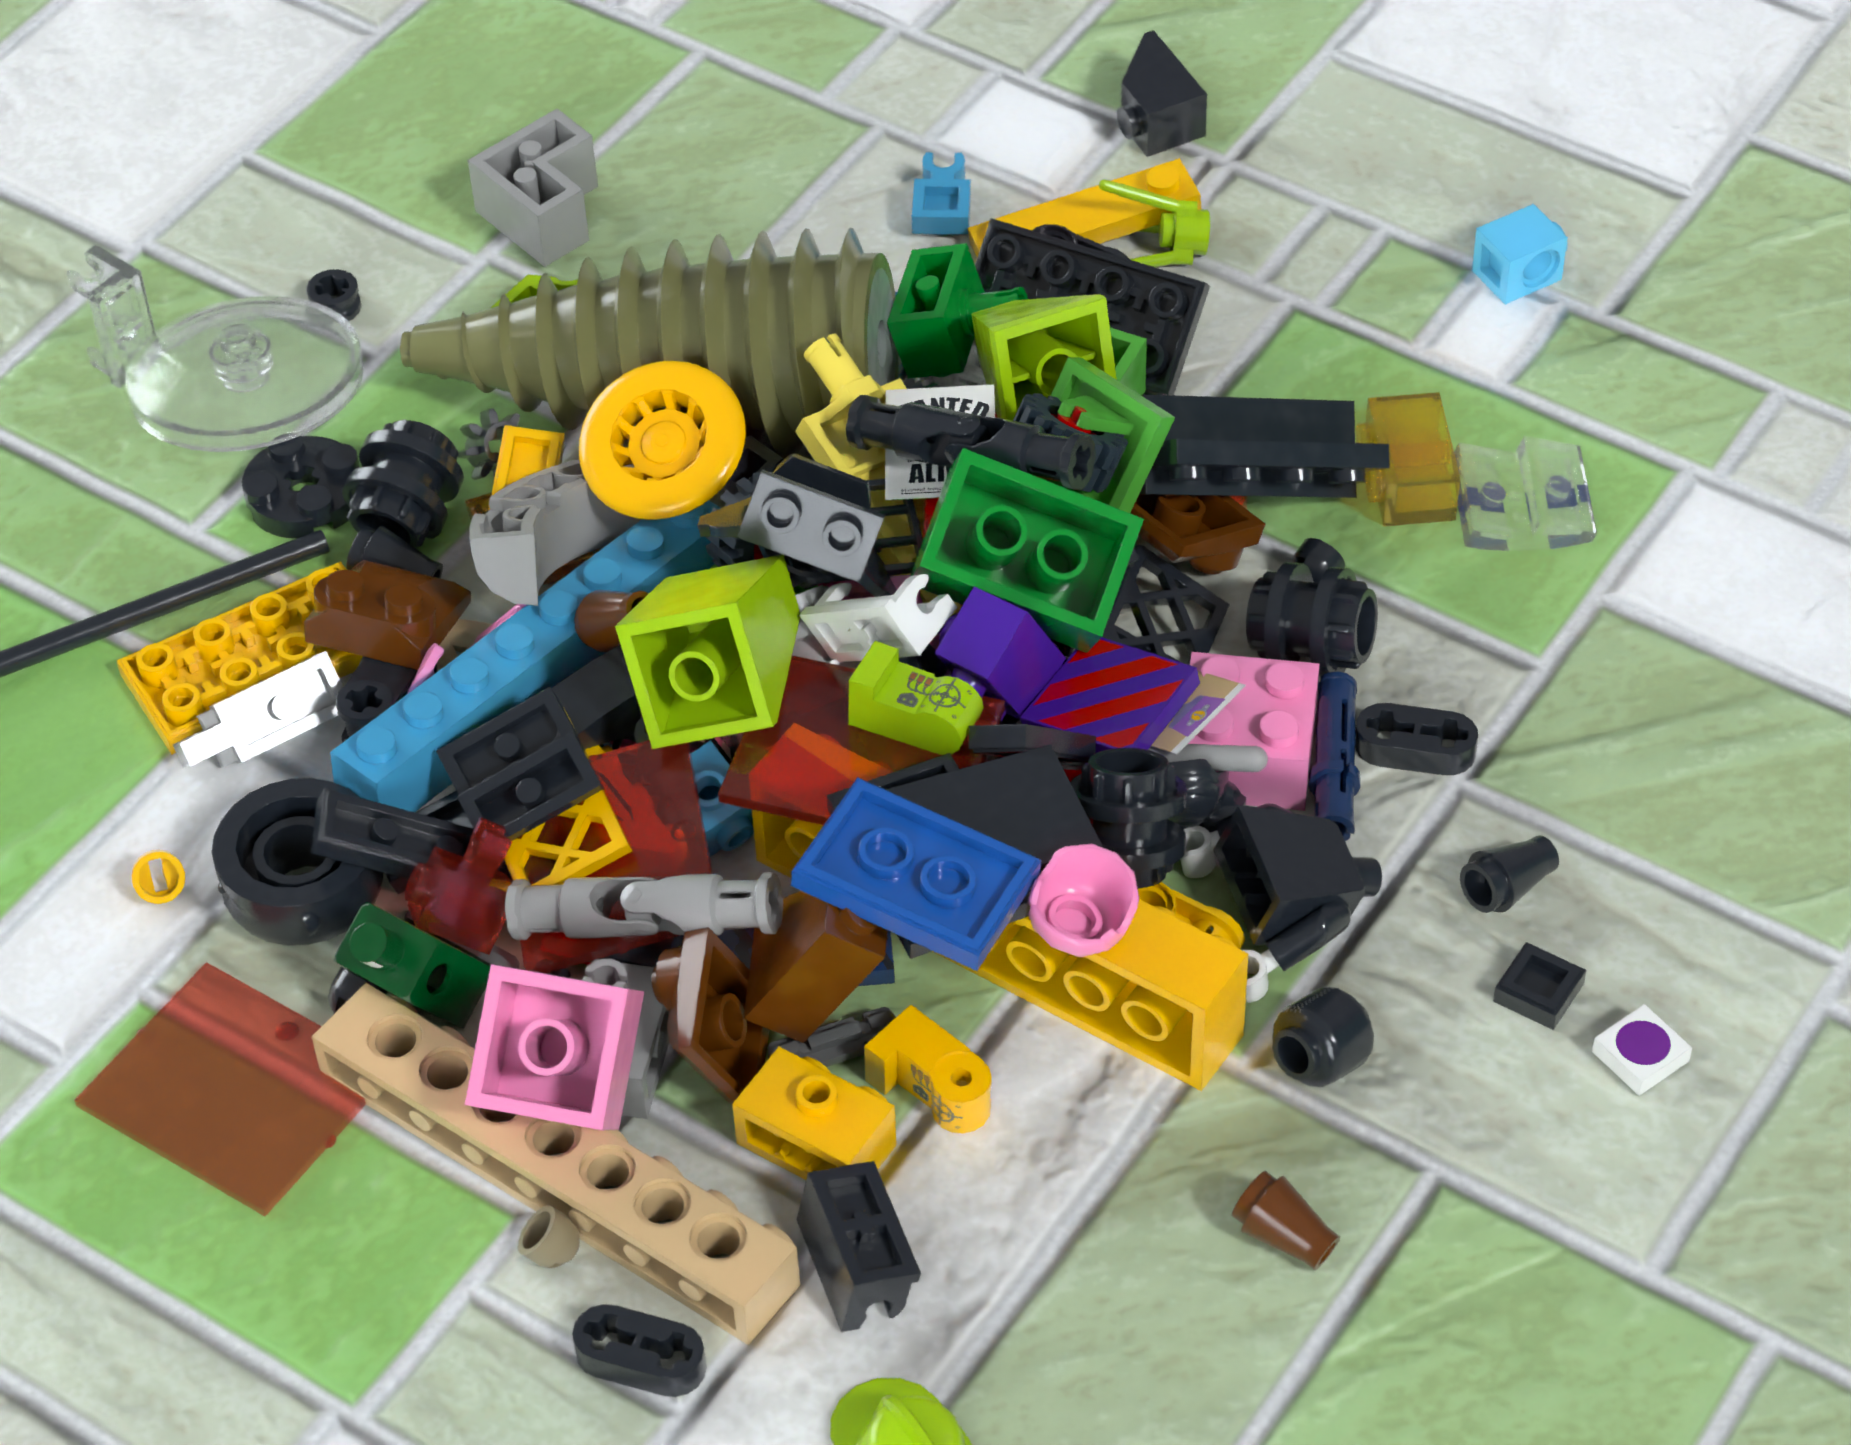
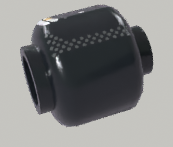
(1322, 1037)

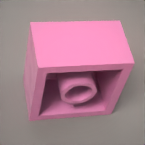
(1272, 713)
(554, 1048)

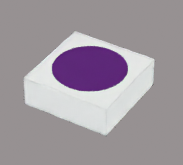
(1641, 1049)

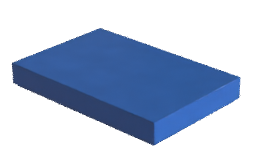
(916, 873)

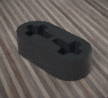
(1416, 739)
(639, 1350)

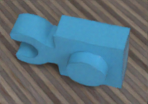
(941, 198)

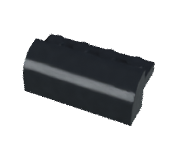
(1261, 448)

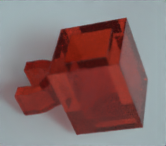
(464, 894)

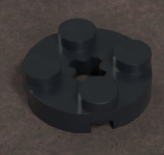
(275, 471)

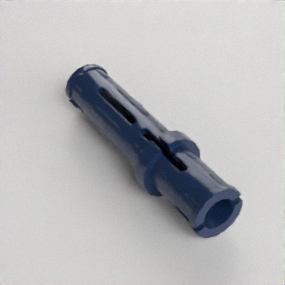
(1334, 776)

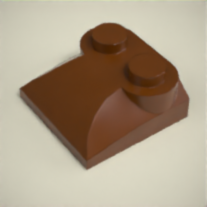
(1198, 529)
(384, 612)
(706, 1003)

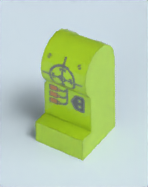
(911, 702)

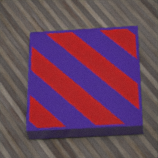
(1114, 695)

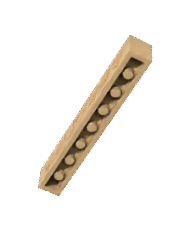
(735, 1292)

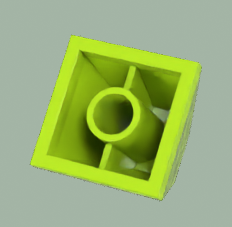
(1029, 341)

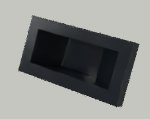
(1160, 99)

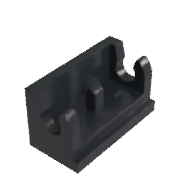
(856, 1242)

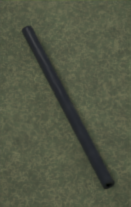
(162, 602)

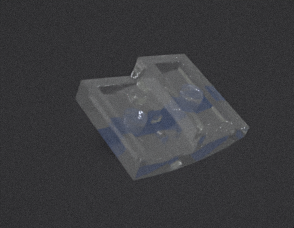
(1524, 496)

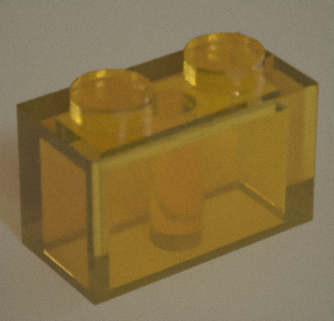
(1423, 466)

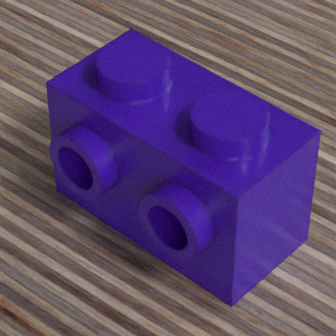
(999, 651)

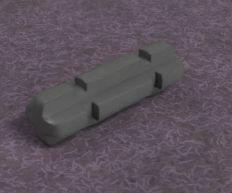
(838, 1040)

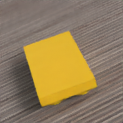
(224, 656)

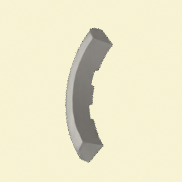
(539, 528)

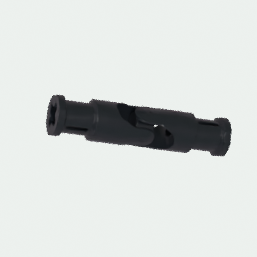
(939, 434)

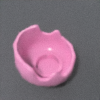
(1083, 900)

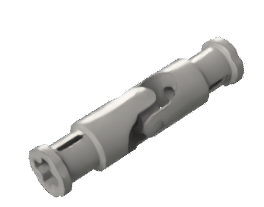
(650, 905)

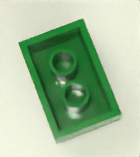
(1028, 546)

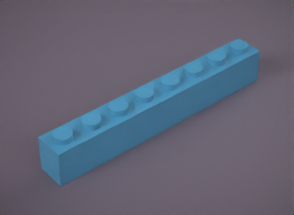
(535, 649)

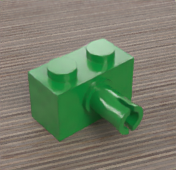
(934, 310)

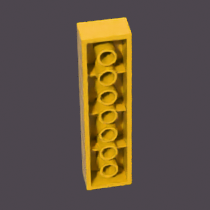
(1155, 994)

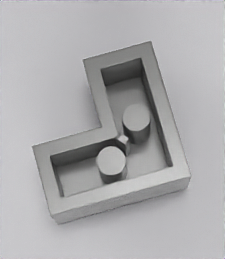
(537, 186)

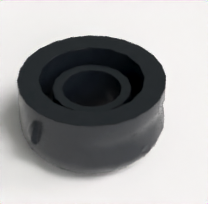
(267, 838)

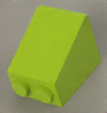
(712, 650)

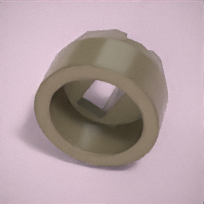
(549, 1238)

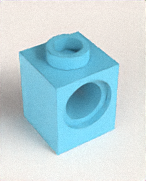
(1519, 253)

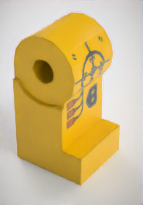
(931, 1068)

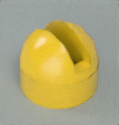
(172, 872)

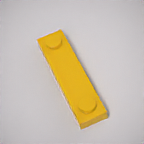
(1102, 214)

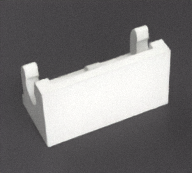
(851, 626)

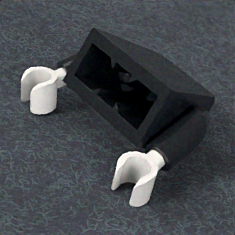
(1287, 879)

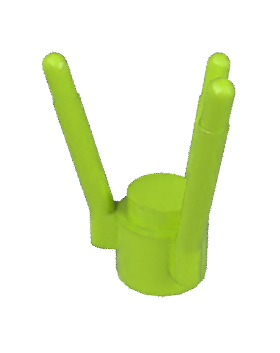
(1182, 231)

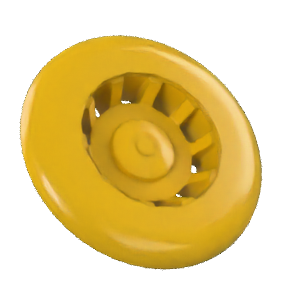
(672, 457)

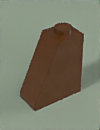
(809, 965)

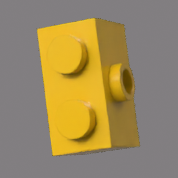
(811, 1118)

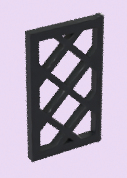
(1176, 589)

